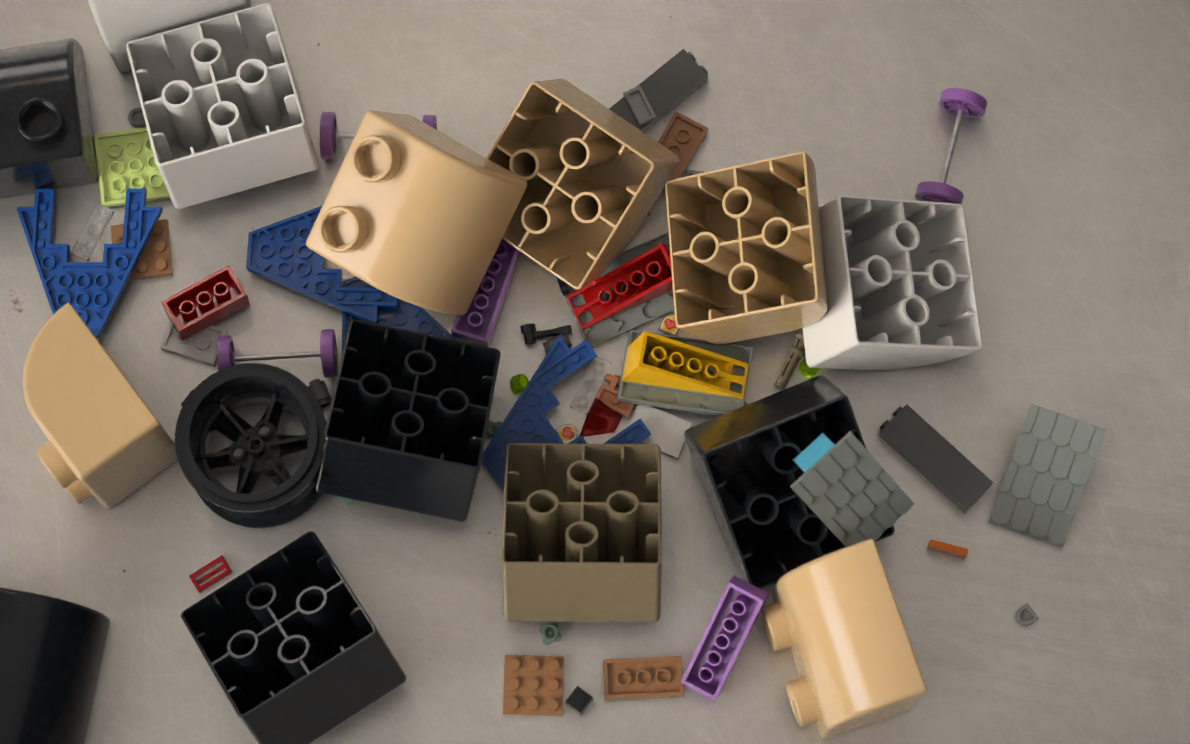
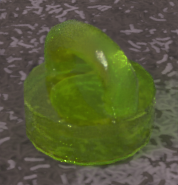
(807, 371)
(518, 383)

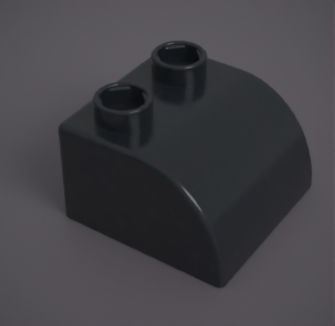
(45, 119)
(408, 420)
(749, 473)
(293, 645)
(47, 667)

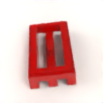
(201, 588)

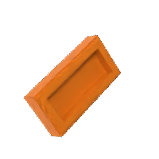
(947, 549)

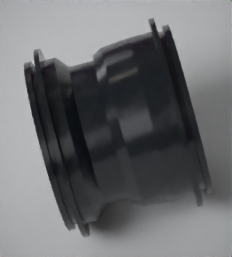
(215, 401)

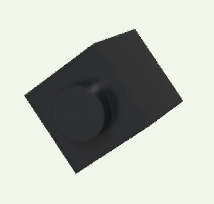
(579, 701)

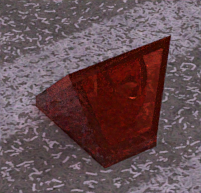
(600, 420)

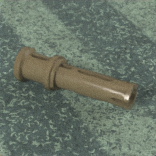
(796, 353)

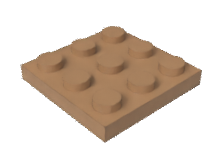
(156, 256)
(533, 685)

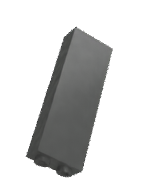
(666, 88)
(935, 458)

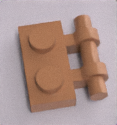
(609, 395)

